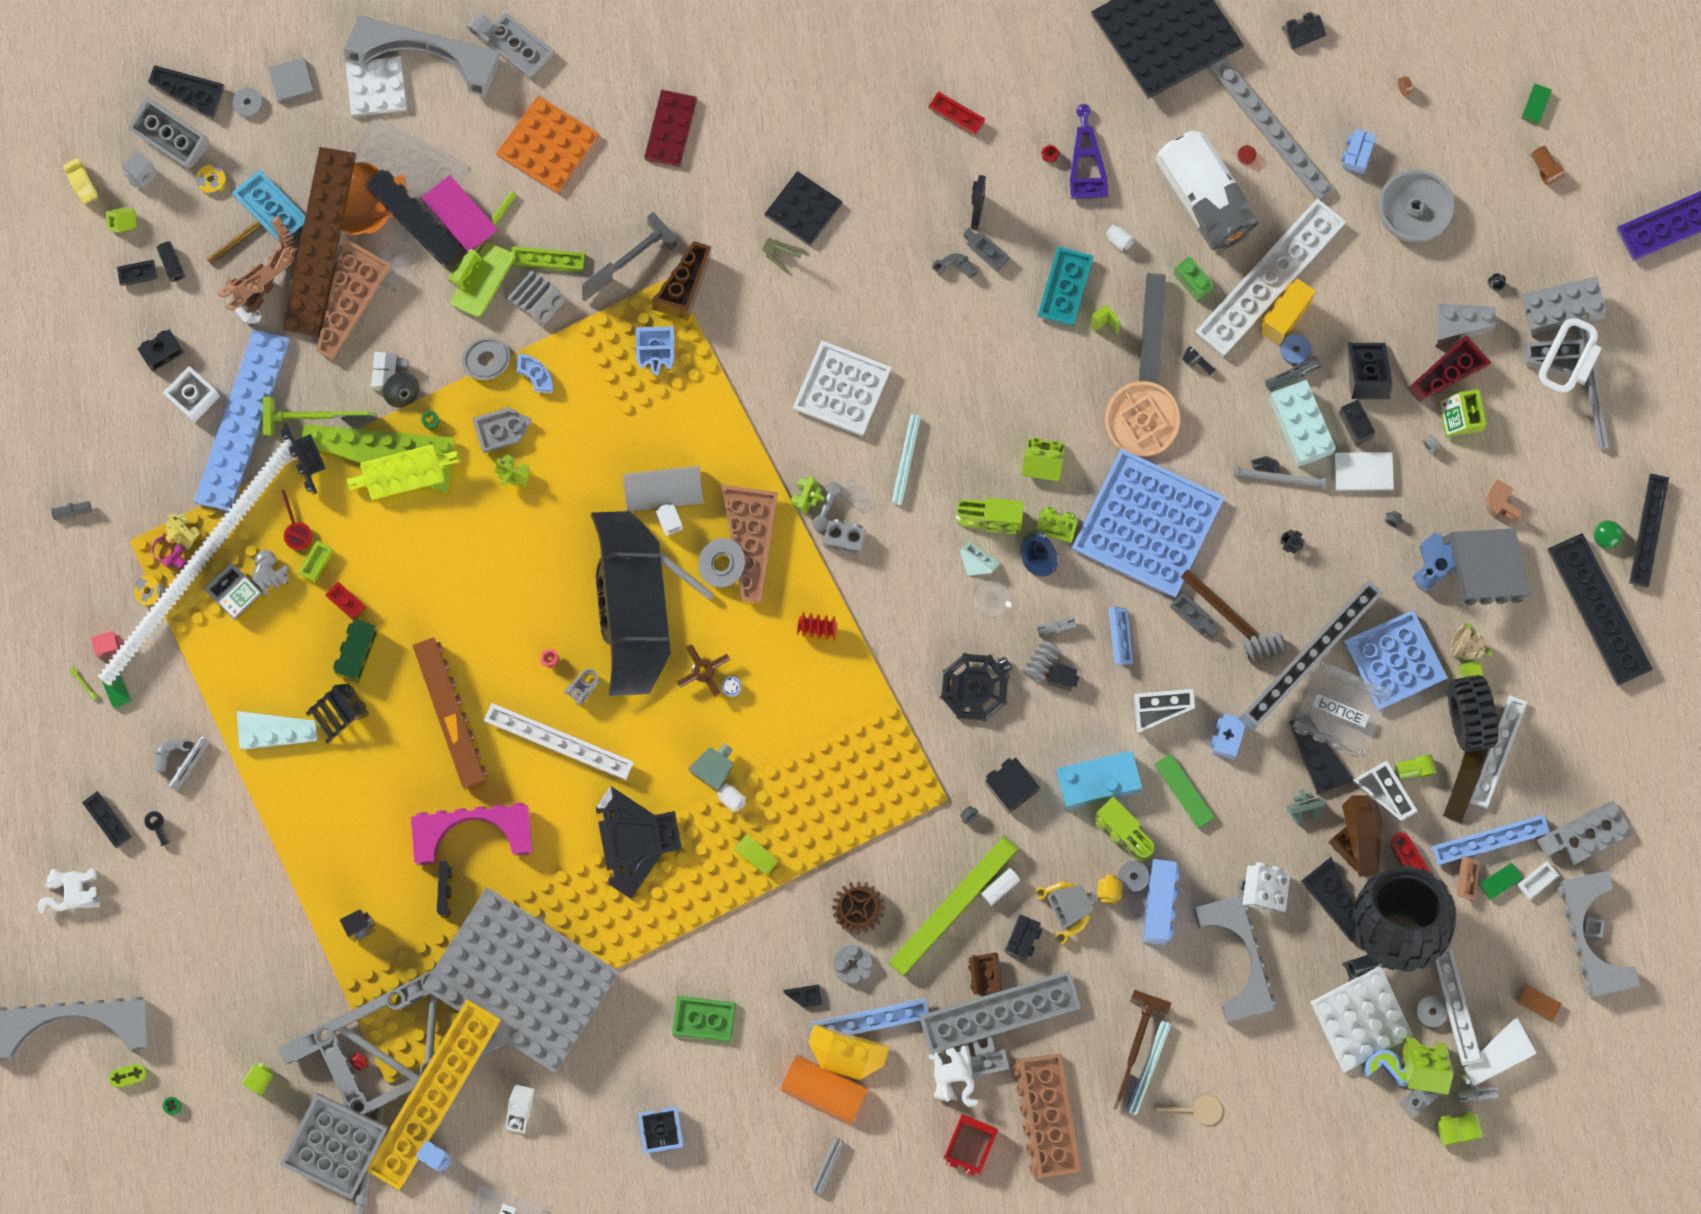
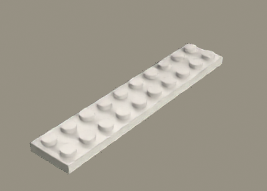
(1270, 277)

